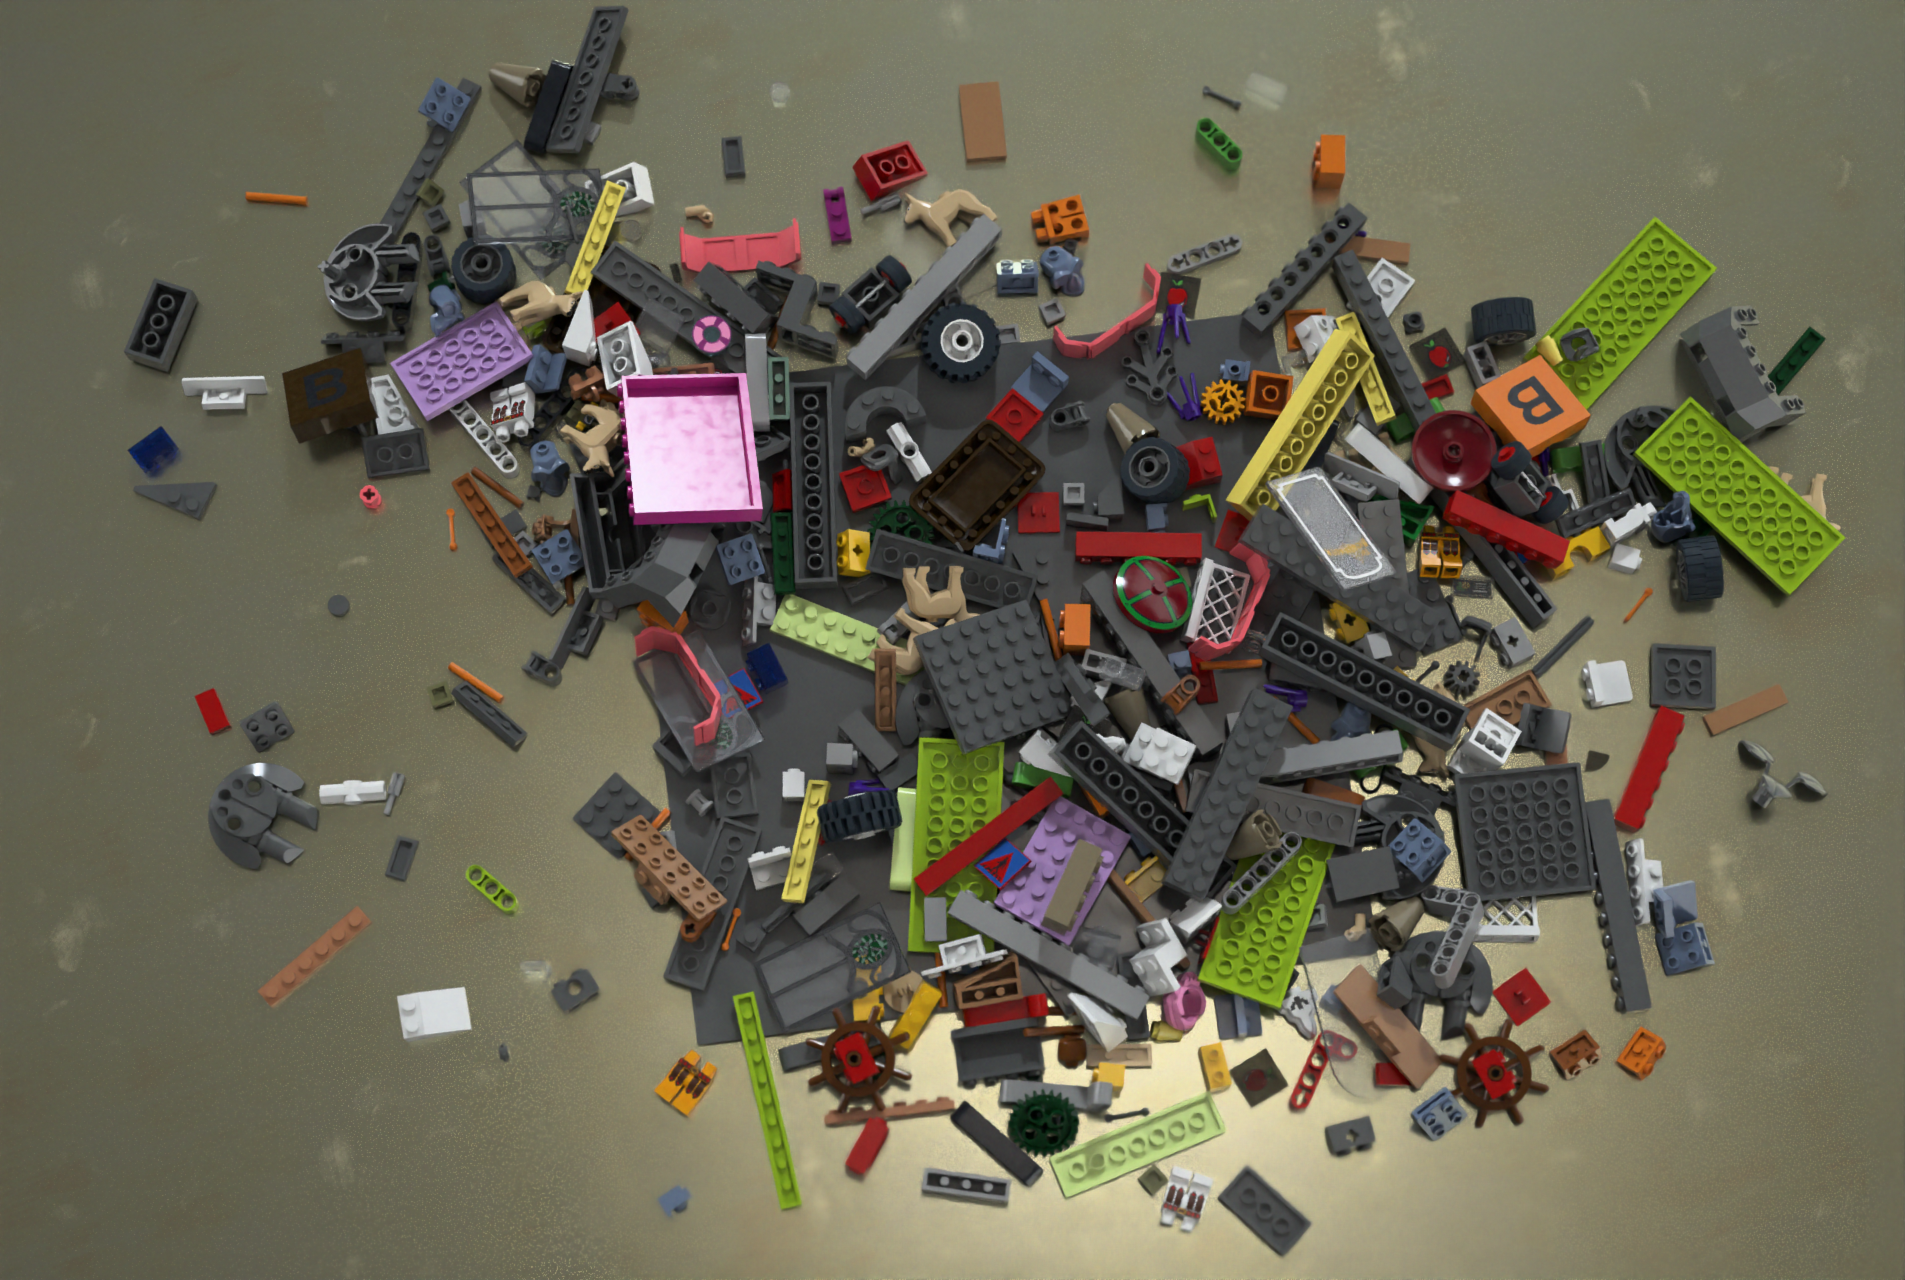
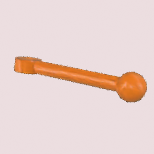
(450, 513)
(1648, 591)
(737, 912)

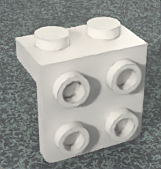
(1314, 333)
(1606, 683)

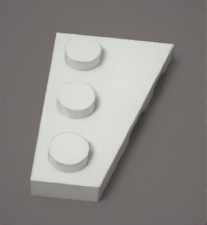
(391, 408)

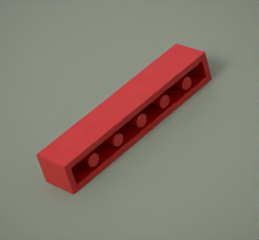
(1506, 529)
(1122, 546)
(1648, 768)

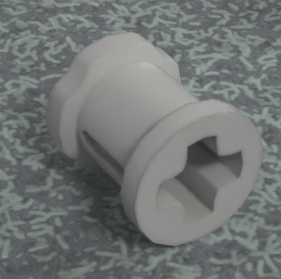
(699, 802)

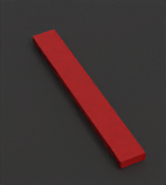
(988, 836)

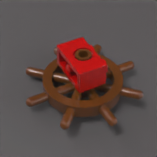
(858, 1059)
(1493, 1073)

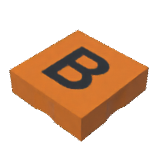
(1530, 407)

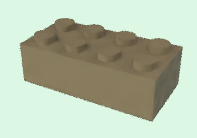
(1070, 891)

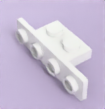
(224, 391)
(1643, 878)
(961, 953)

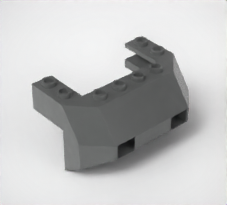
(1735, 375)
(605, 528)
(668, 568)

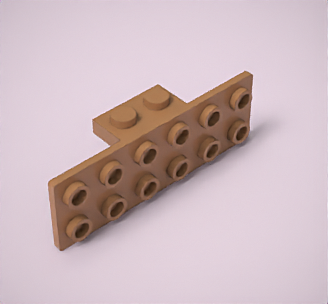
(665, 870)
(1388, 1027)

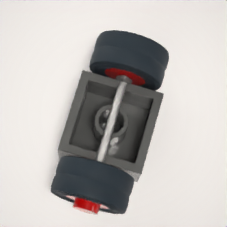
(871, 295)
(1524, 486)

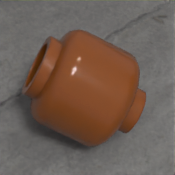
(1072, 1049)

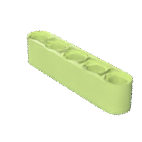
(903, 842)

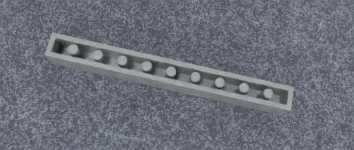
(924, 297)
(1325, 757)
(1049, 955)

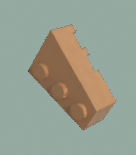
(990, 984)

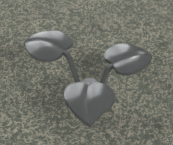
(1773, 788)

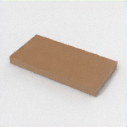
(982, 121)
(1508, 699)

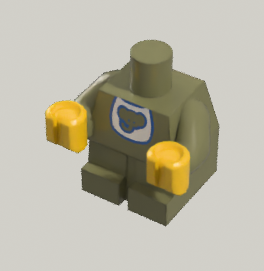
(580, 420)

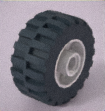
(962, 323)
(859, 816)

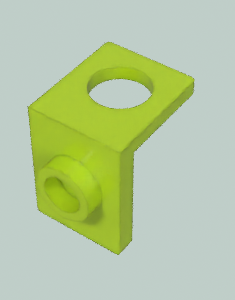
(535, 330)
(1198, 500)

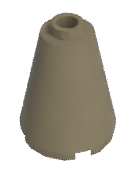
(519, 81)
(1129, 426)
(1129, 710)
(1255, 836)
(1397, 922)

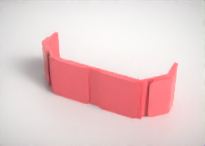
(740, 251)
(1081, 349)
(1260, 574)
(664, 640)

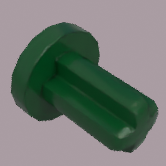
(447, 280)

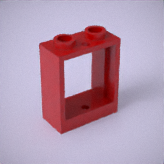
(867, 1146)

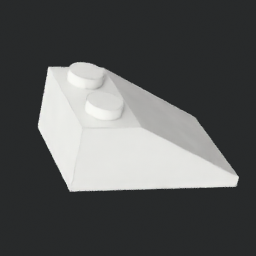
(638, 188)
(580, 338)
(622, 355)
(1036, 752)
(1194, 918)
(433, 1013)
(1099, 1021)

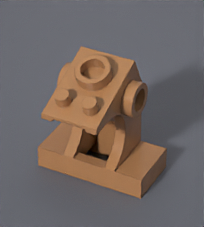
(543, 528)

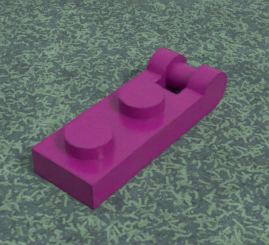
(837, 215)

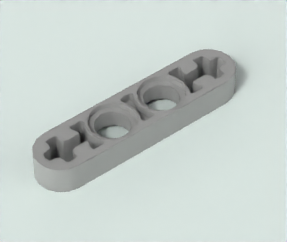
(1202, 251)

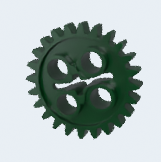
(889, 517)
(1039, 1139)

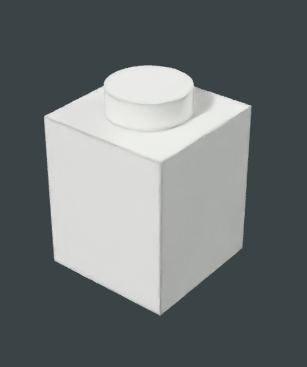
(1624, 559)
(793, 785)

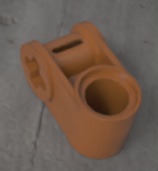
(1179, 697)
(699, 926)

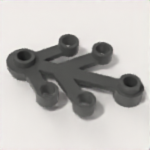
(1150, 371)

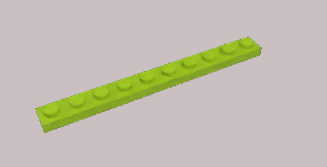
(767, 1100)

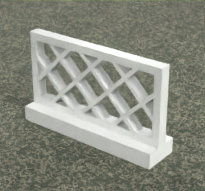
(1200, 596)
(1509, 932)

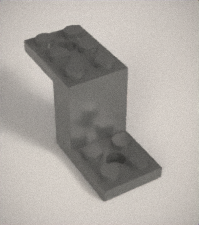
(797, 309)

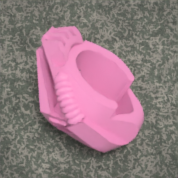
(1184, 1008)

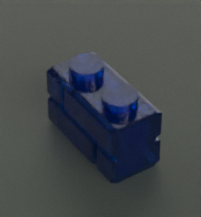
(153, 450)
(767, 668)

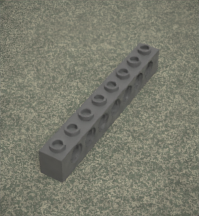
(1259, 323)

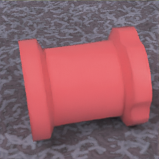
(366, 493)

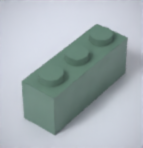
(778, 389)

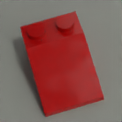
(888, 169)
(1202, 462)

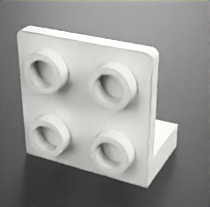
(770, 868)

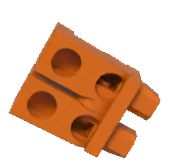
(1061, 220)

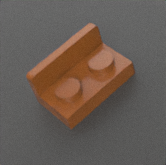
(1576, 1054)

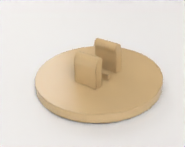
(900, 992)

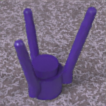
(1175, 317)
(1191, 410)
(1296, 698)
(860, 786)

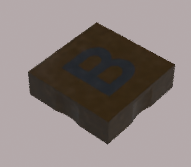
(329, 395)

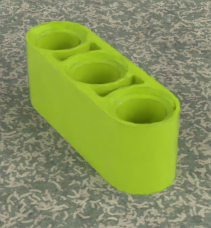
(497, 898)

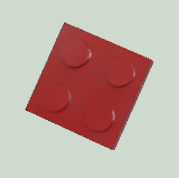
(1015, 415)
(864, 488)

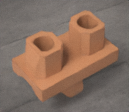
(588, 388)

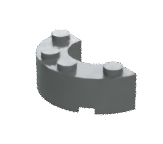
(878, 402)

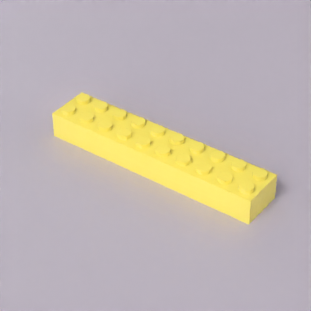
(1302, 421)

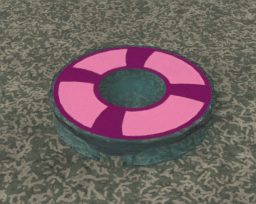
(711, 335)

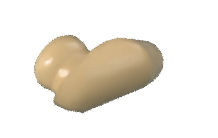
(701, 212)
(860, 451)
(1360, 924)

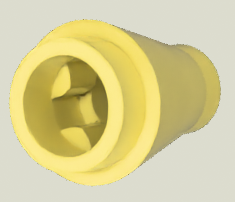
(1549, 350)
(1163, 1032)

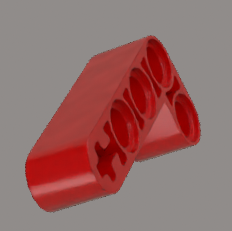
(1004, 1011)
(1312, 1070)

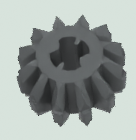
(1470, 682)

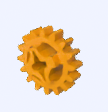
(1214, 399)

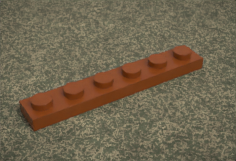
(491, 525)

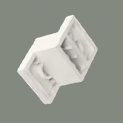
(1484, 745)
(1159, 753)
(1157, 958)

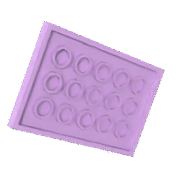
(462, 361)
(1050, 852)

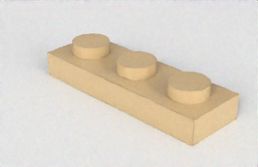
(1127, 1054)

